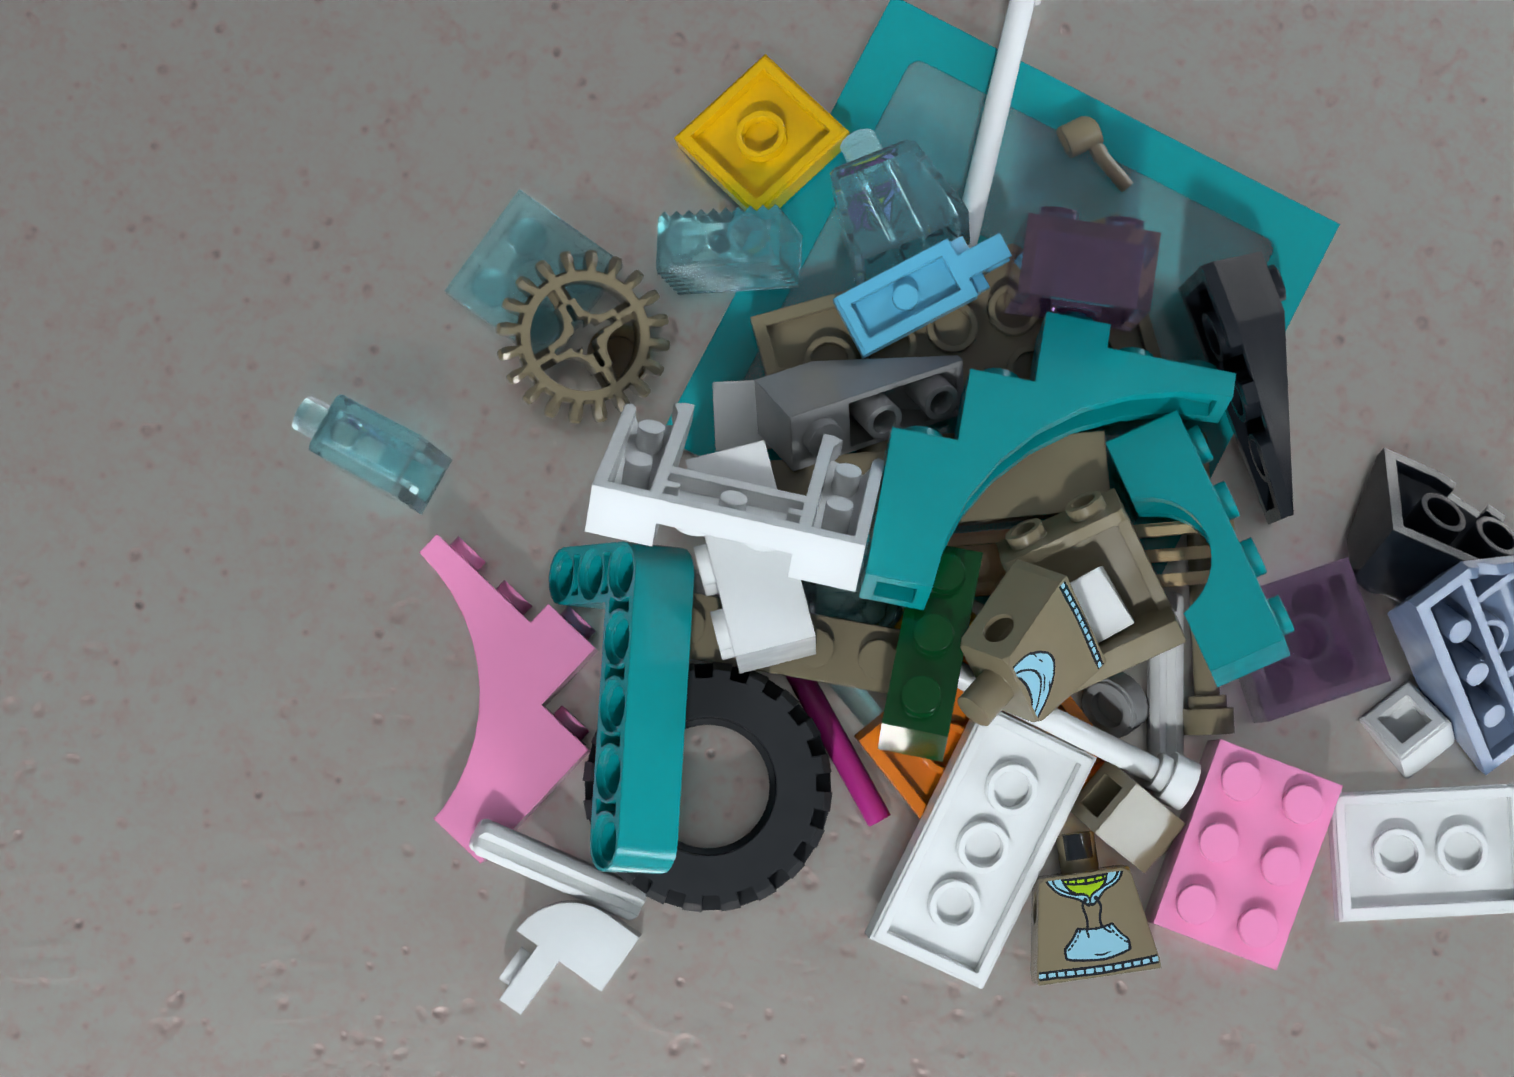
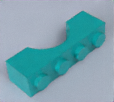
(1231, 616)

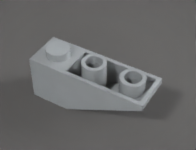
(853, 402)

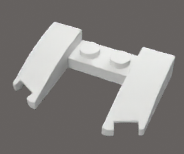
(644, 487)

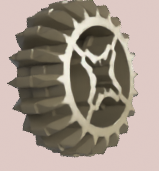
(629, 310)

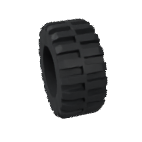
(796, 802)

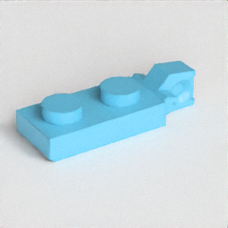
(918, 291)

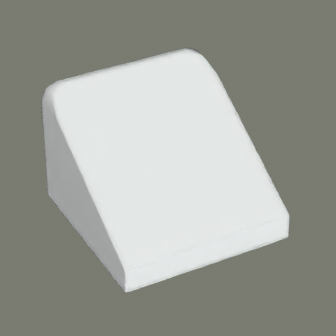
(735, 414)
(1101, 604)
(1408, 729)

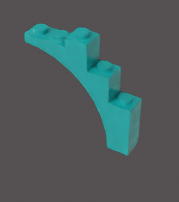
(1001, 421)

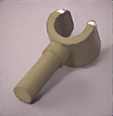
(1085, 135)

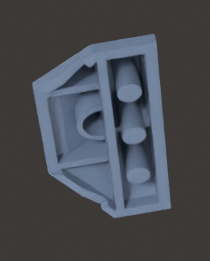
(1462, 653)

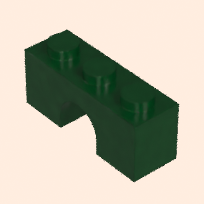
(930, 661)

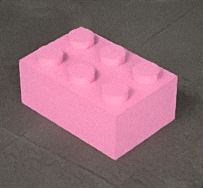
(1243, 853)

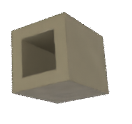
(1126, 816)

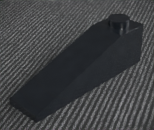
(1243, 332)
(1417, 528)

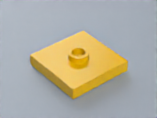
(762, 137)

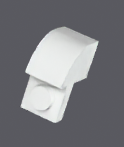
(576, 935)

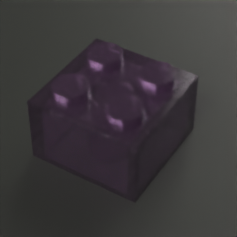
(1083, 268)
(1329, 651)

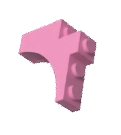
(522, 665)

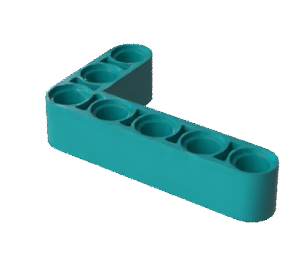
(640, 694)

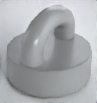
(1116, 705)

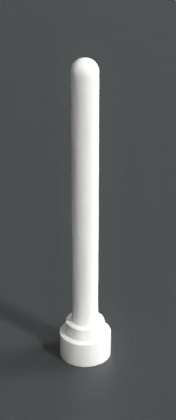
(996, 112)
(1169, 777)

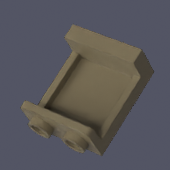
(1092, 535)

